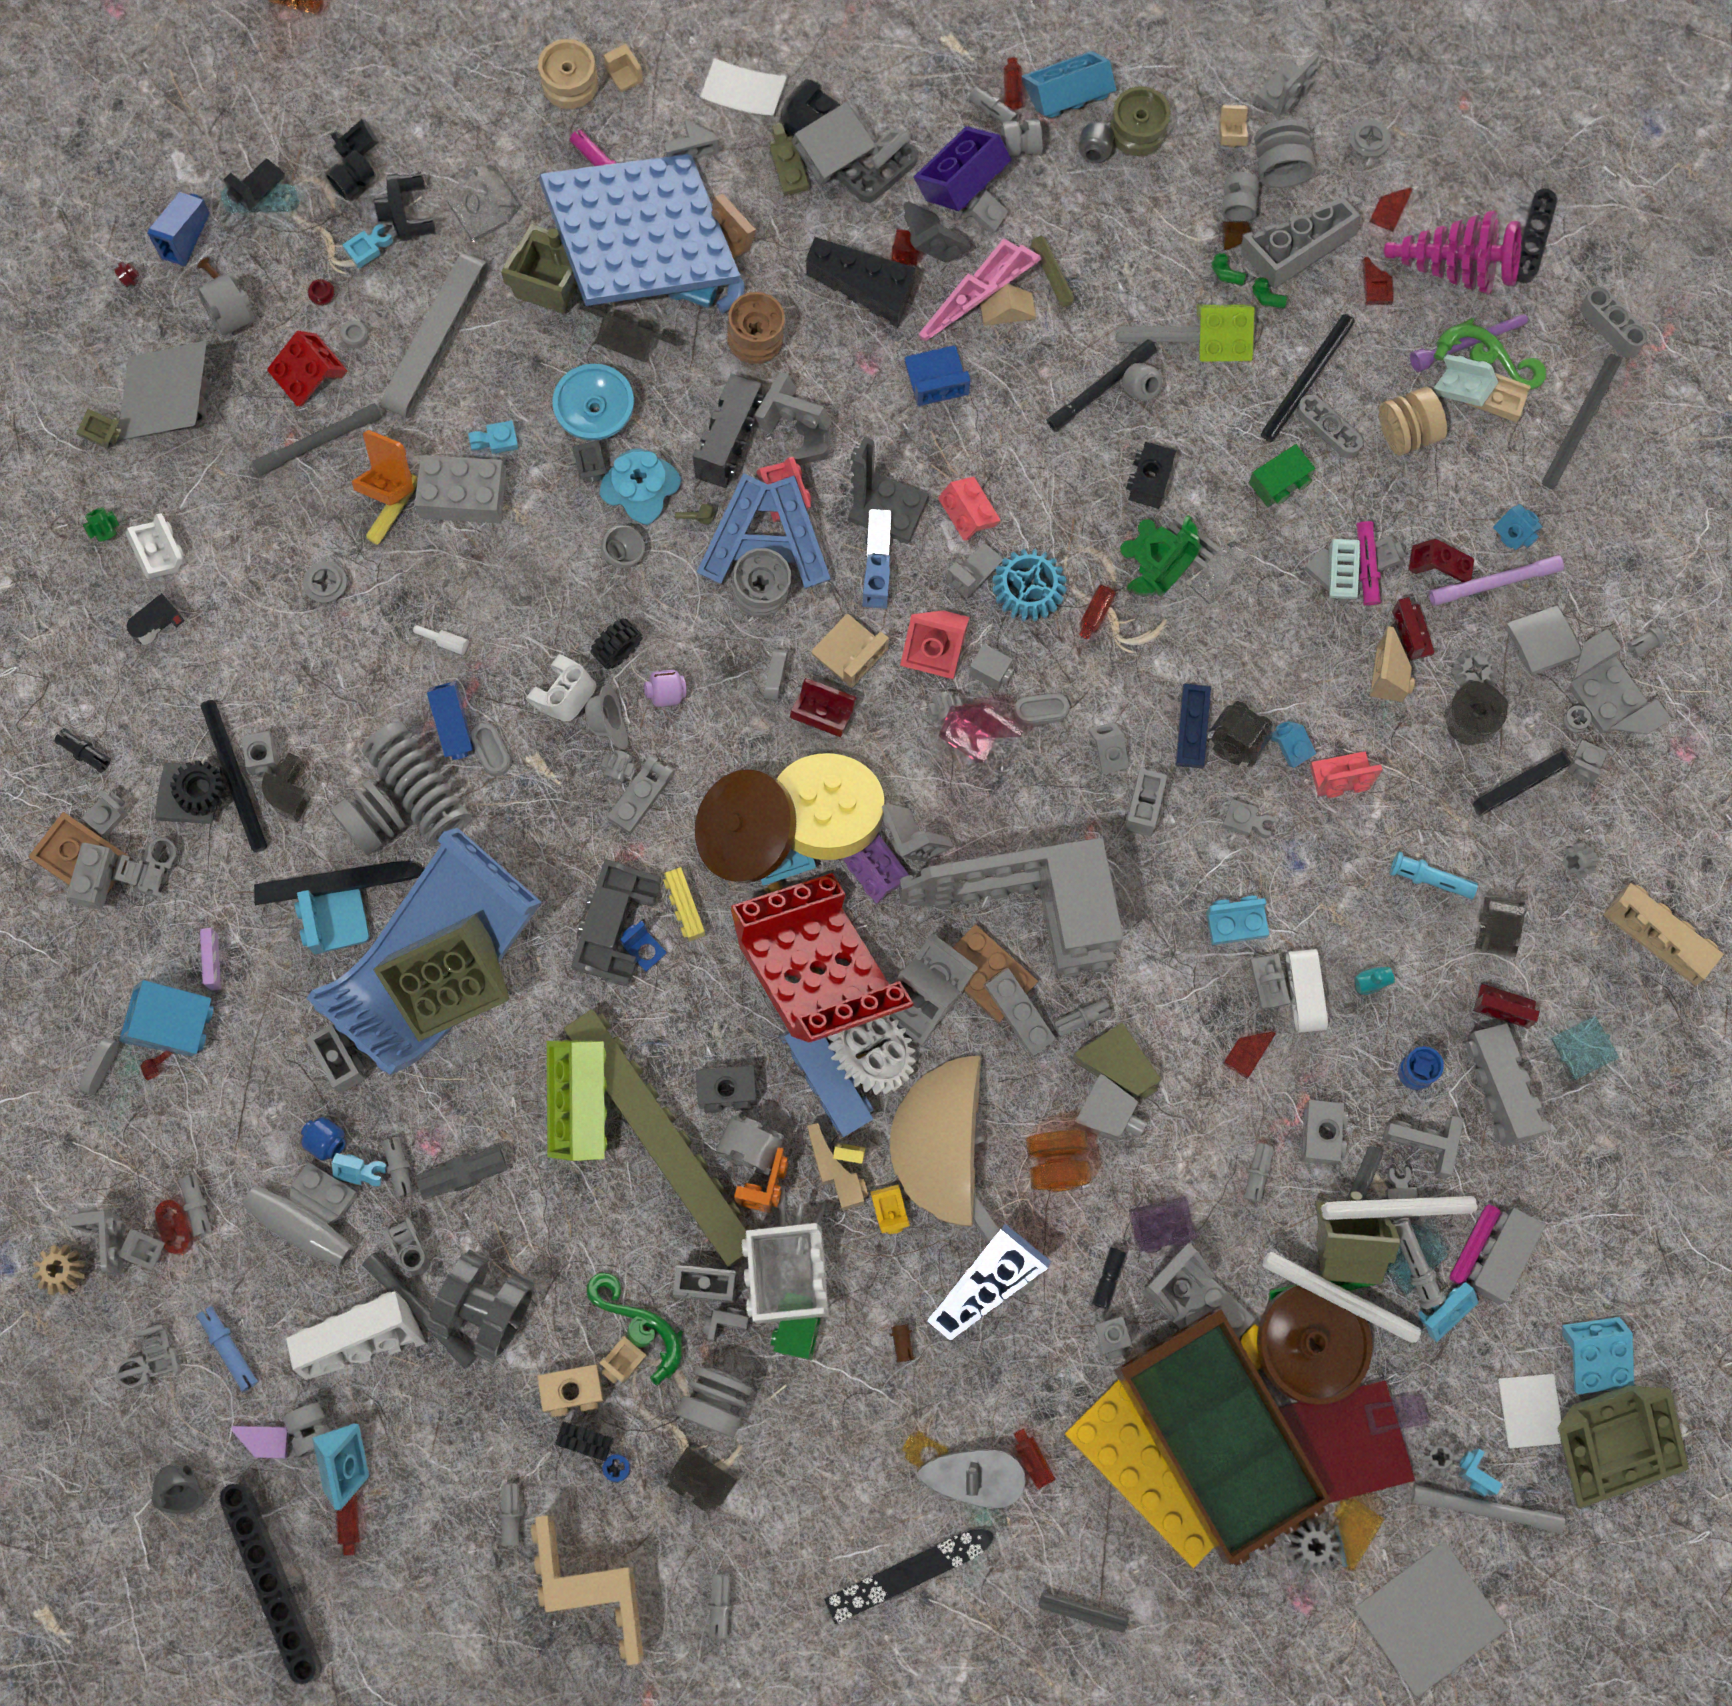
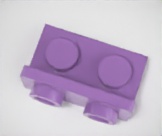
(876, 869)

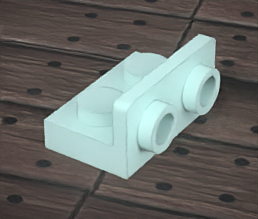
(1466, 380)

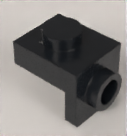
(357, 138)

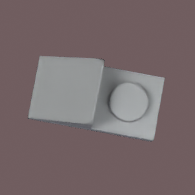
(698, 143)

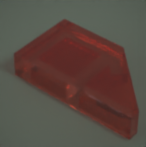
(1390, 209)
(1377, 284)
(1248, 1052)

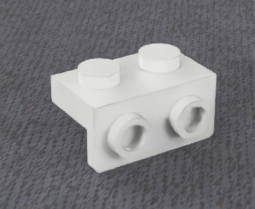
(155, 547)

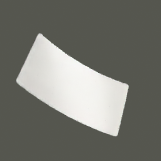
(742, 88)

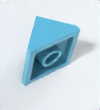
(341, 1463)

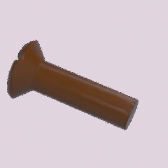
(204, 264)

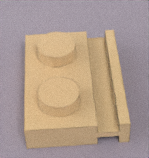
(1506, 399)

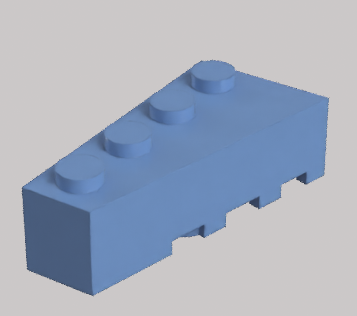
(837, 1094)

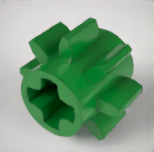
(100, 524)

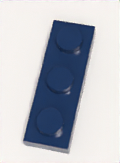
(1193, 726)

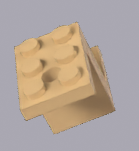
(587, 1589)

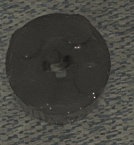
(1484, 701)
(1240, 734)
(1501, 926)

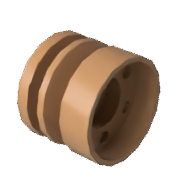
(755, 327)

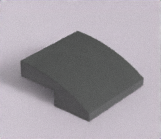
(167, 807)

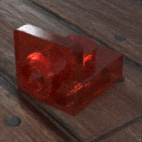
(903, 250)

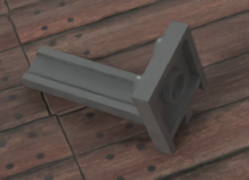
(882, 493)

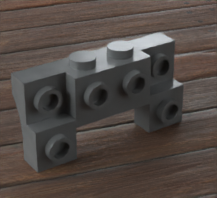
(606, 918)

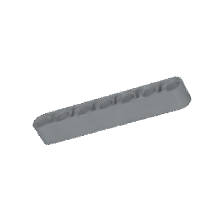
(435, 335)

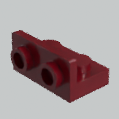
(1412, 629)
(1506, 1006)

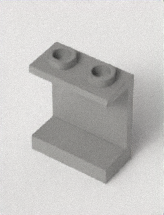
(833, 142)

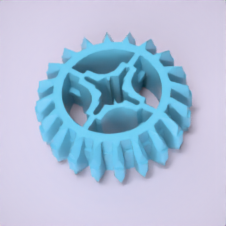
(1019, 579)

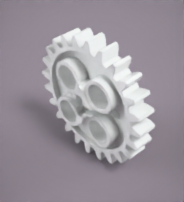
(883, 1067)

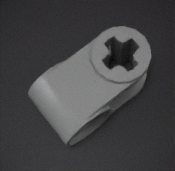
(404, 1242)

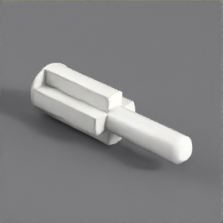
(444, 639)

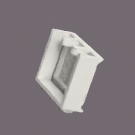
(785, 1273)

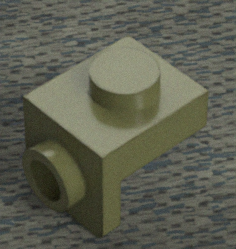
(99, 429)

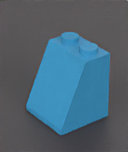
(166, 1019)

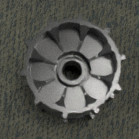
(467, 1299)

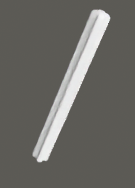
(1398, 1207)
(1341, 1297)

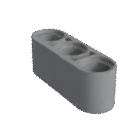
(1611, 309)

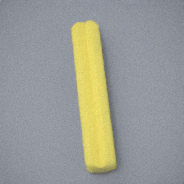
(388, 516)

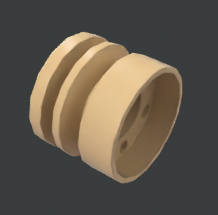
(1413, 421)

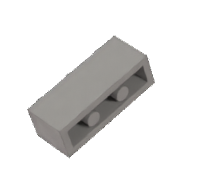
(1505, 1255)

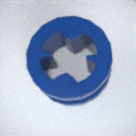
(609, 1462)

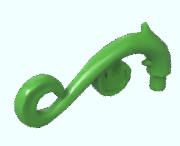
(1495, 350)

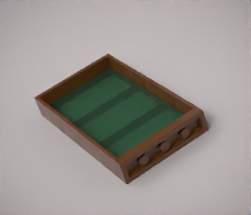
(1223, 1437)

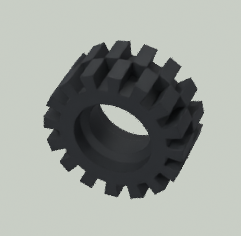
(616, 643)
(192, 774)
(584, 1441)

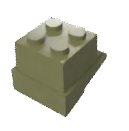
(540, 270)
(1355, 1248)

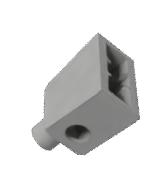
(1109, 1112)

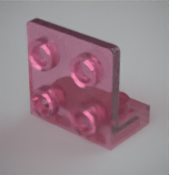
(975, 729)

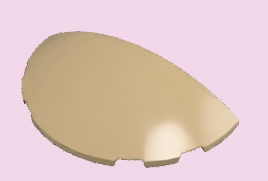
(936, 1140)

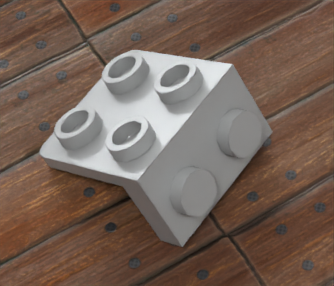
(111, 1232)

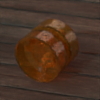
(1059, 1169)

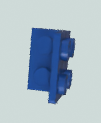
(937, 375)

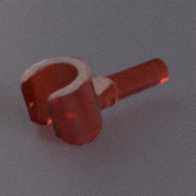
(149, 1066)

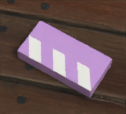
(210, 959)

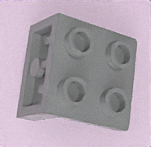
(1287, 85)
(910, 841)

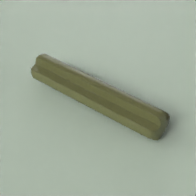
(1052, 271)

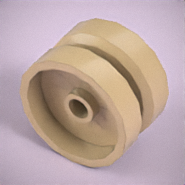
(568, 73)

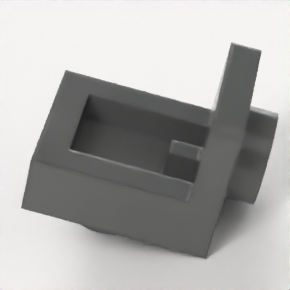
(589, 461)

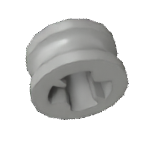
(1568, 720)

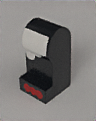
(153, 619)

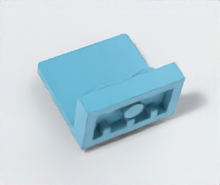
(1600, 1354)

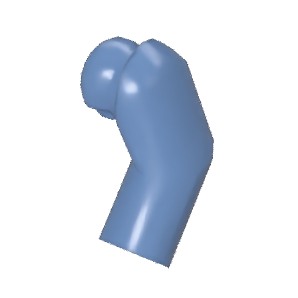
(734, 291)

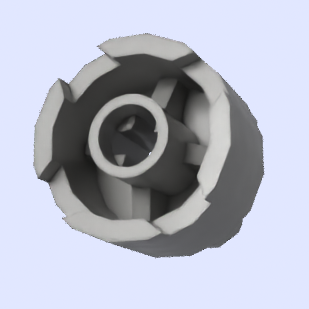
(225, 304)
(749, 1145)

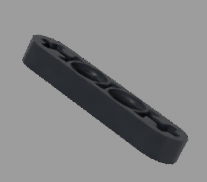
(1534, 235)
(1521, 783)

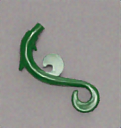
(635, 1332)

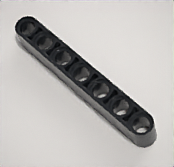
(281, 1594)

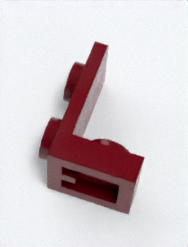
(1440, 556)

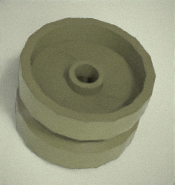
(1140, 120)

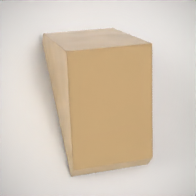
(1007, 306)

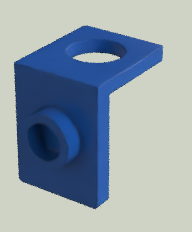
(635, 938)

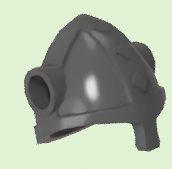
(176, 1490)

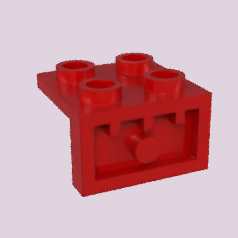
(304, 365)

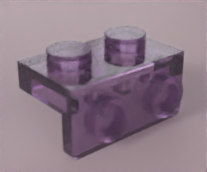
(1162, 1225)

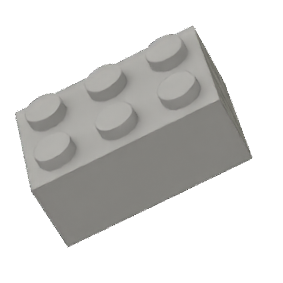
(460, 489)

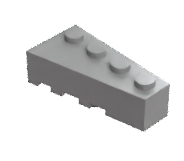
(1294, 245)
(1505, 1086)

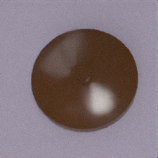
(745, 826)
(1313, 1347)

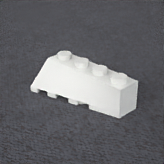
(354, 1336)

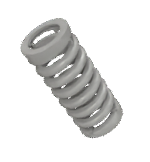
(399, 750)

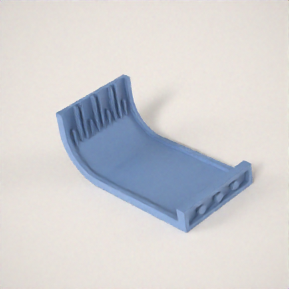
(451, 888)

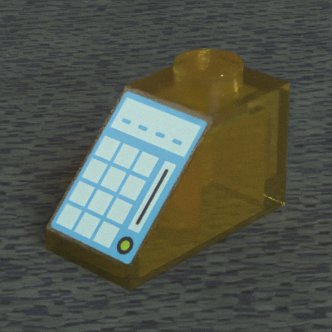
(1355, 1529)

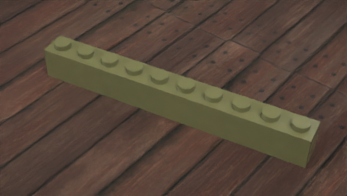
(664, 1142)

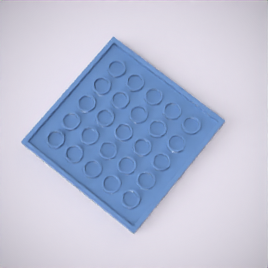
(638, 229)

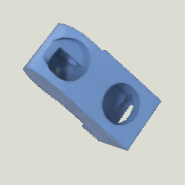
(876, 581)

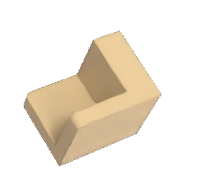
(623, 68)

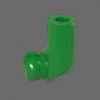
(1224, 272)
(1265, 296)

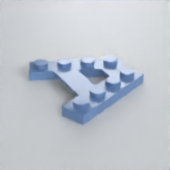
(796, 547)

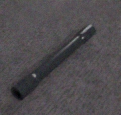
(1068, 411)

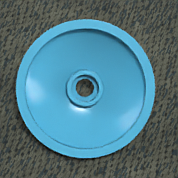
(589, 388)

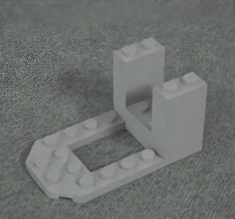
(1073, 892)

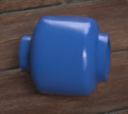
(323, 1138)

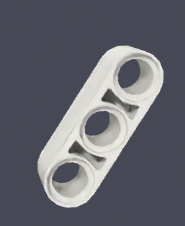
(1306, 990)

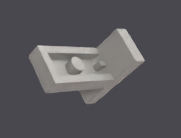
(781, 402)
(1431, 1141)

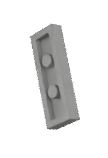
(1019, 1011)

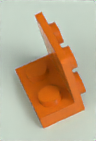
(751, 1195)

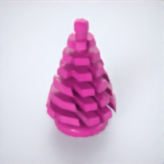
(1471, 248)

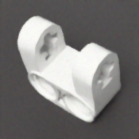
(567, 693)

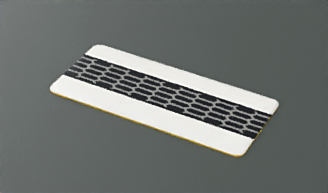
(879, 532)

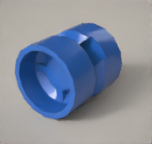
(1420, 1068)

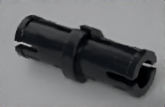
(82, 750)

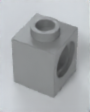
(255, 744)

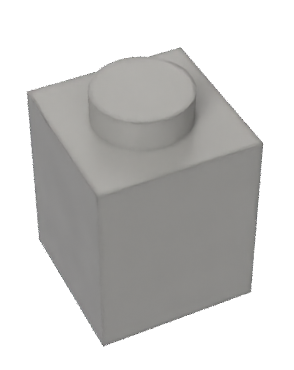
(991, 667)

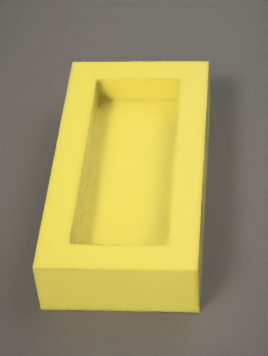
(849, 1153)

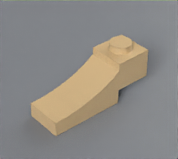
(848, 1187)

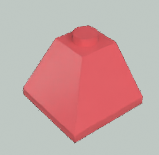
(935, 642)

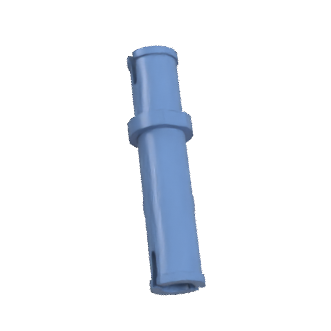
(220, 1338)

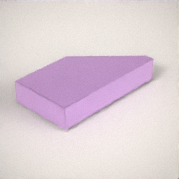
(264, 1441)

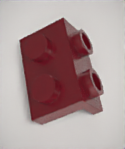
(823, 707)

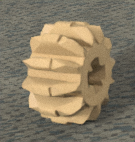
(58, 1281)

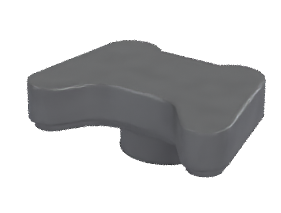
(815, 444)

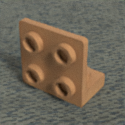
(734, 225)

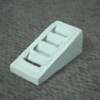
(1338, 552)

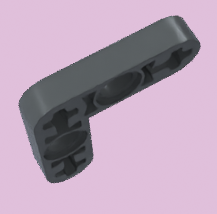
(874, 179)

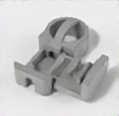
(148, 875)
(156, 1357)

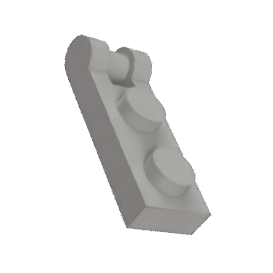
(640, 795)

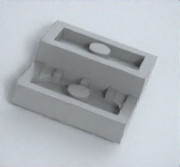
(1544, 640)

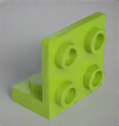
(1226, 332)

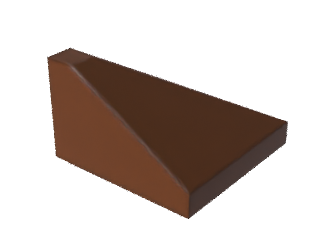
(1233, 233)

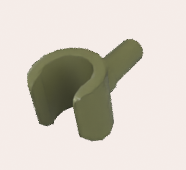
(704, 515)

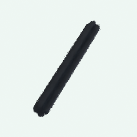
(1307, 378)
(233, 776)

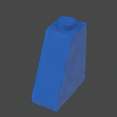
(179, 228)
(450, 720)

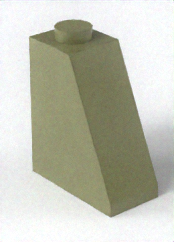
(1120, 1061)

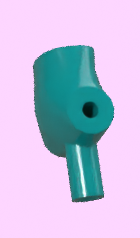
(1373, 980)

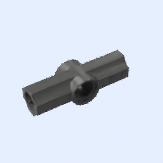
(461, 1172)

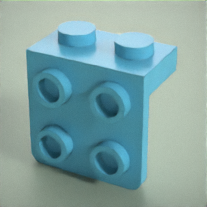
(332, 920)

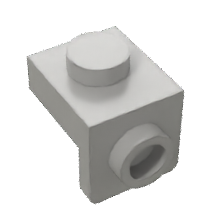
(985, 210)
(731, 1318)
(1113, 1338)

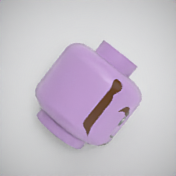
(665, 688)

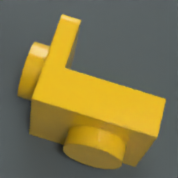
(890, 1209)

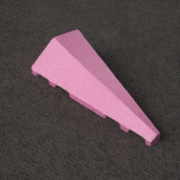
(999, 269)

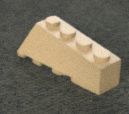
(1663, 933)

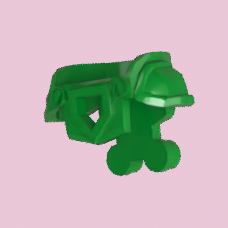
(1161, 556)

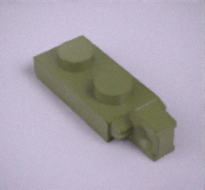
(787, 163)

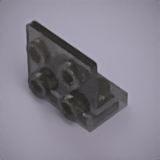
(701, 1480)

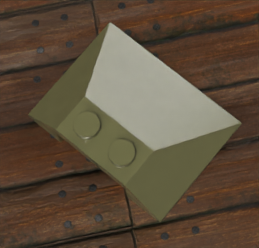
(1621, 1442)

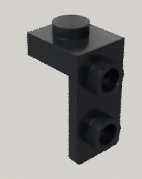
(255, 185)

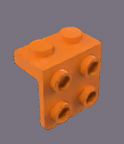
(389, 472)

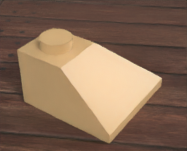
(1391, 669)

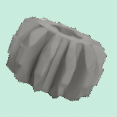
(1309, 1556)

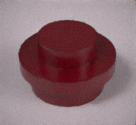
(127, 274)
(321, 292)

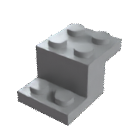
(934, 985)

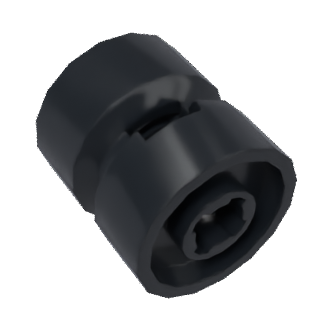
(350, 175)

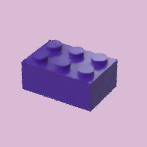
(962, 168)

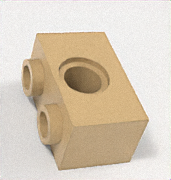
(553, 1386)

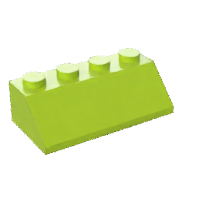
(576, 1100)

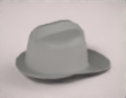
(605, 717)

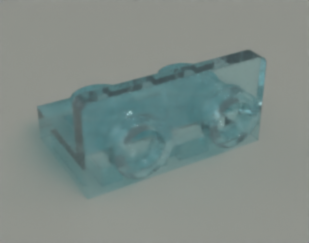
(1433, 1254)

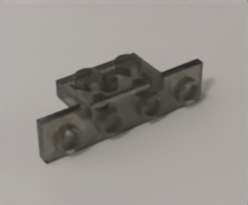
(626, 335)

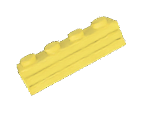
(684, 903)

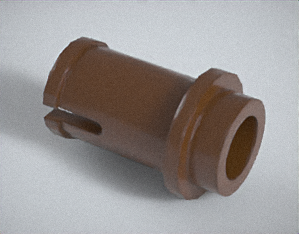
(902, 1343)

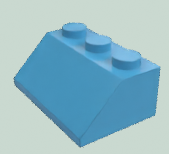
(1069, 83)

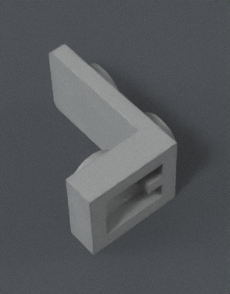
(974, 570)

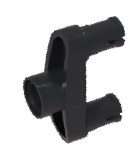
(391, 207)

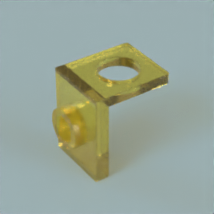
(916, 1443)

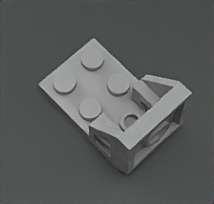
(1188, 1292)

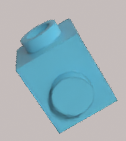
(1480, 1481)

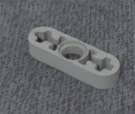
(1329, 415)

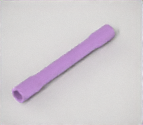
(1537, 569)

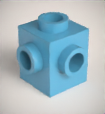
(1518, 527)

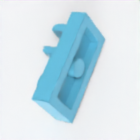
(1458, 1304)

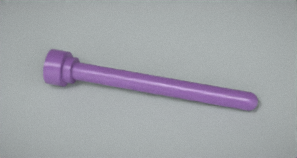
(1422, 359)

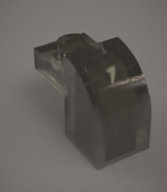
(280, 789)

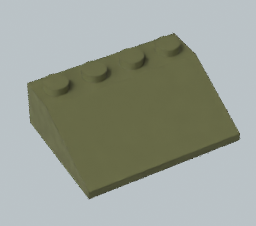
(444, 978)

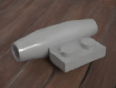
(305, 1217)

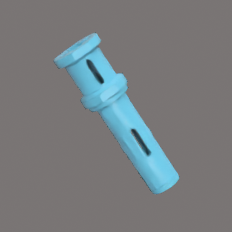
(1420, 872)

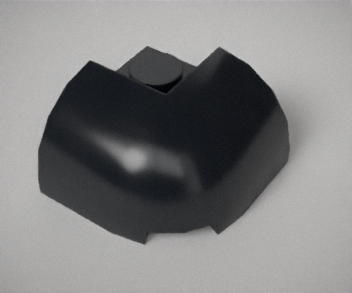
(805, 106)

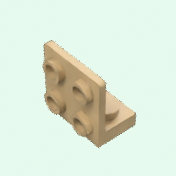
(850, 650)

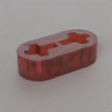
(180, 1225)

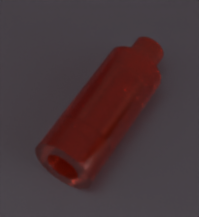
(1013, 84)
(1096, 610)
(1033, 1459)
(348, 1526)

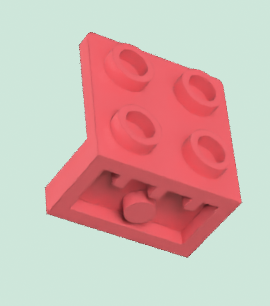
(1344, 774)

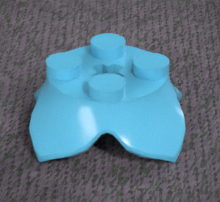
(643, 500)

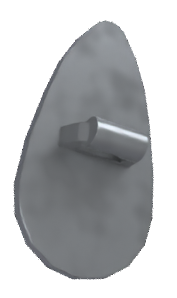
(976, 1477)

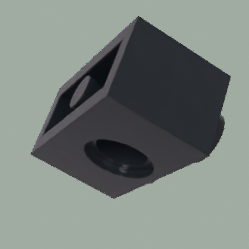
(1155, 460)

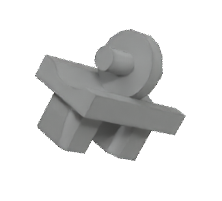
(1269, 981)

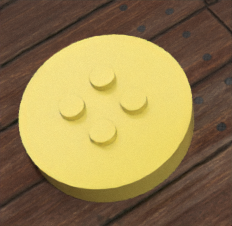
(834, 804)

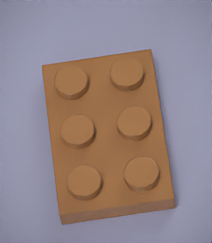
(61, 846)
(990, 960)

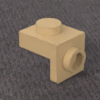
(1233, 125)
(622, 1361)

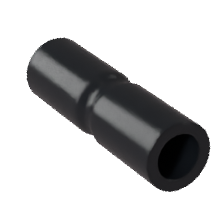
(1107, 1283)

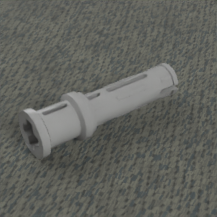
(1422, 1275)

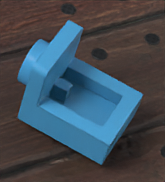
(1293, 743)

